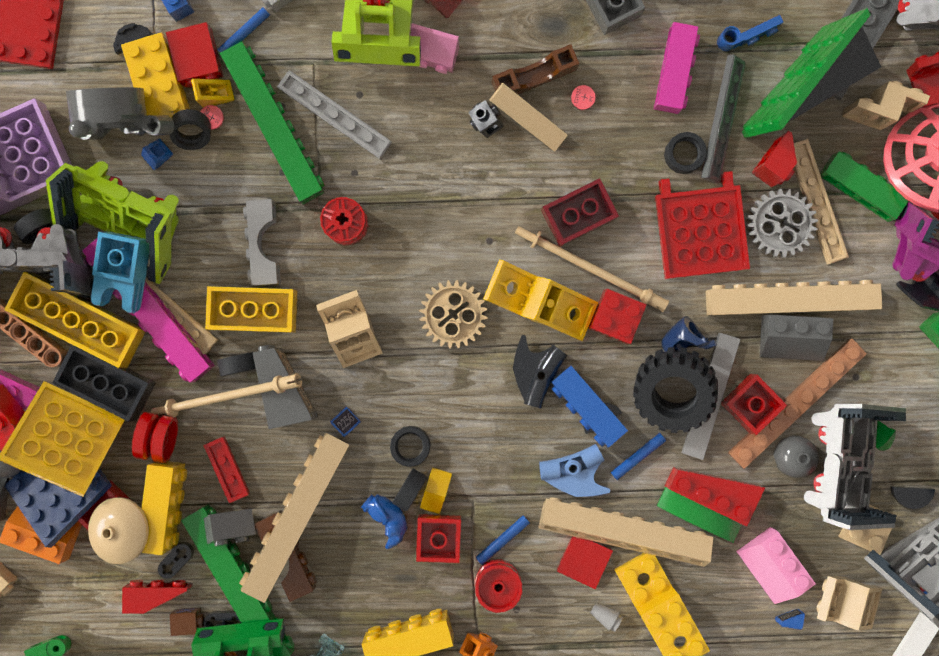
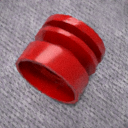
(351, 231)

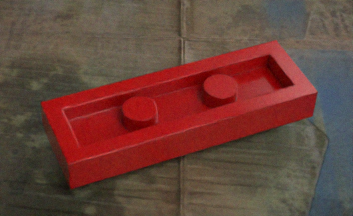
(226, 469)

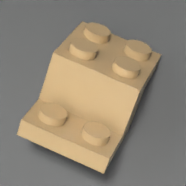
(885, 105)
(349, 329)
(849, 602)

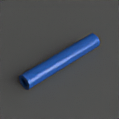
(245, 30)
(638, 456)
(502, 540)

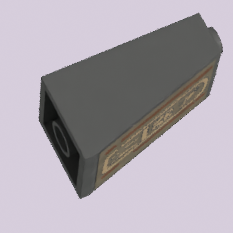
(286, 407)

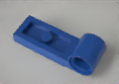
(750, 36)

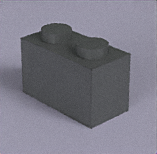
(229, 526)

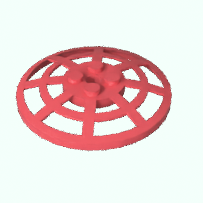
(931, 158)

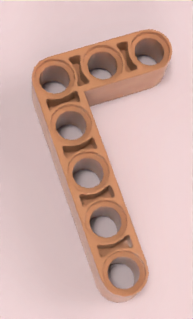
(31, 338)

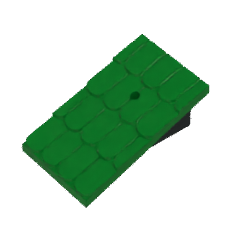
(828, 64)

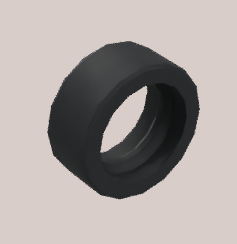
(191, 117)
(694, 139)
(32, 223)
(236, 364)
(406, 461)
(409, 490)

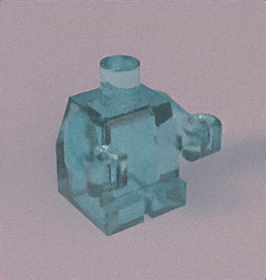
(330, 647)

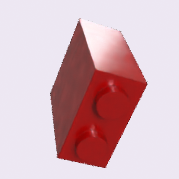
(194, 53)

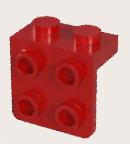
(925, 76)

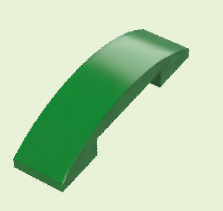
(699, 515)

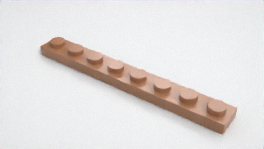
(799, 401)

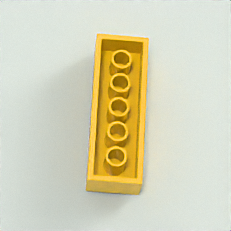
(75, 320)

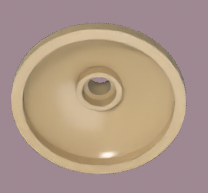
(127, 529)

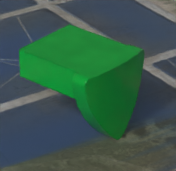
(884, 436)

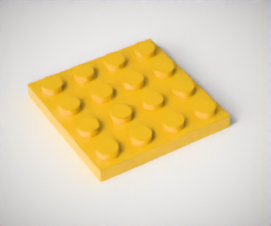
(61, 439)

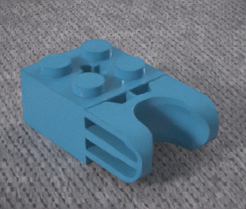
(120, 265)

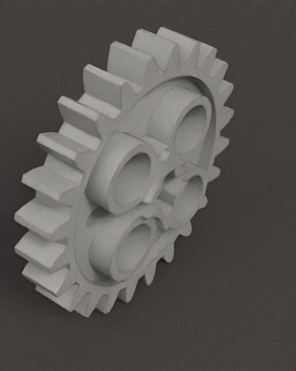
(789, 205)

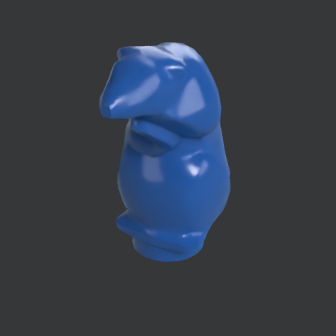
(388, 514)

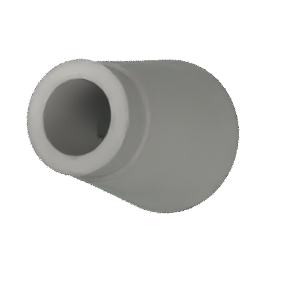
(606, 616)

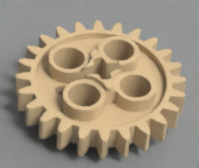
(441, 299)

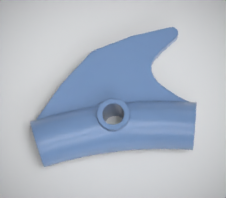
(578, 481)

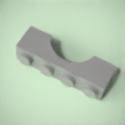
(260, 216)

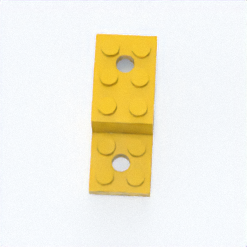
(540, 300)
(661, 607)

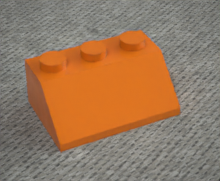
(21, 536)

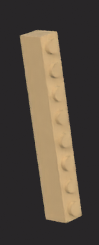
(793, 299)
(294, 518)
(626, 532)

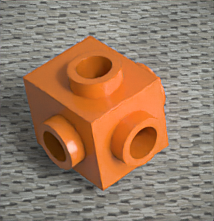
(478, 645)

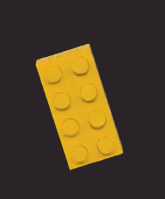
(153, 69)
(251, 309)
(162, 505)
(411, 637)

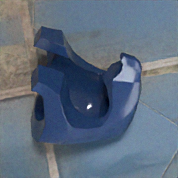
(684, 335)

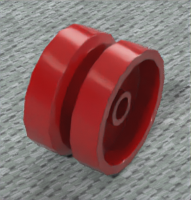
(155, 437)
(503, 597)

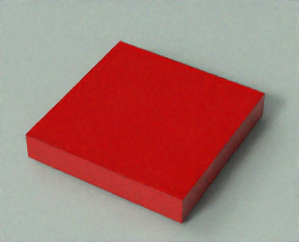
(584, 561)

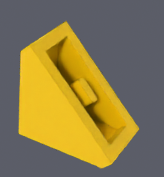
(212, 91)
(436, 490)

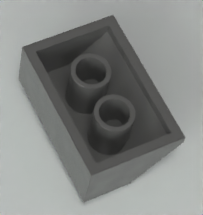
(795, 337)

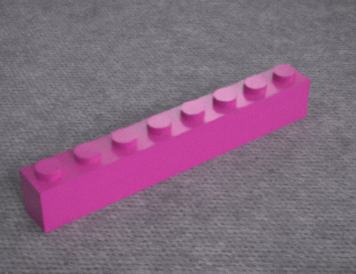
(165, 330)

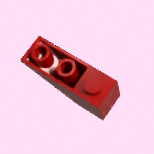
(143, 597)

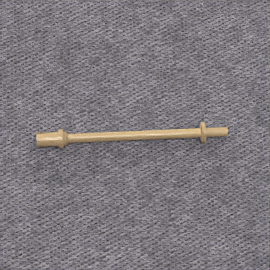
(646, 296)
(278, 384)

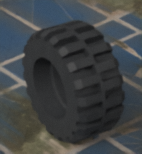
(669, 414)

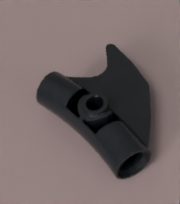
(924, 292)
(529, 364)

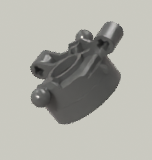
(102, 109)

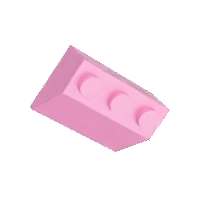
(437, 48)
(775, 566)

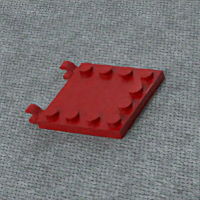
(29, 31)
(702, 230)

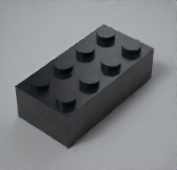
(104, 384)

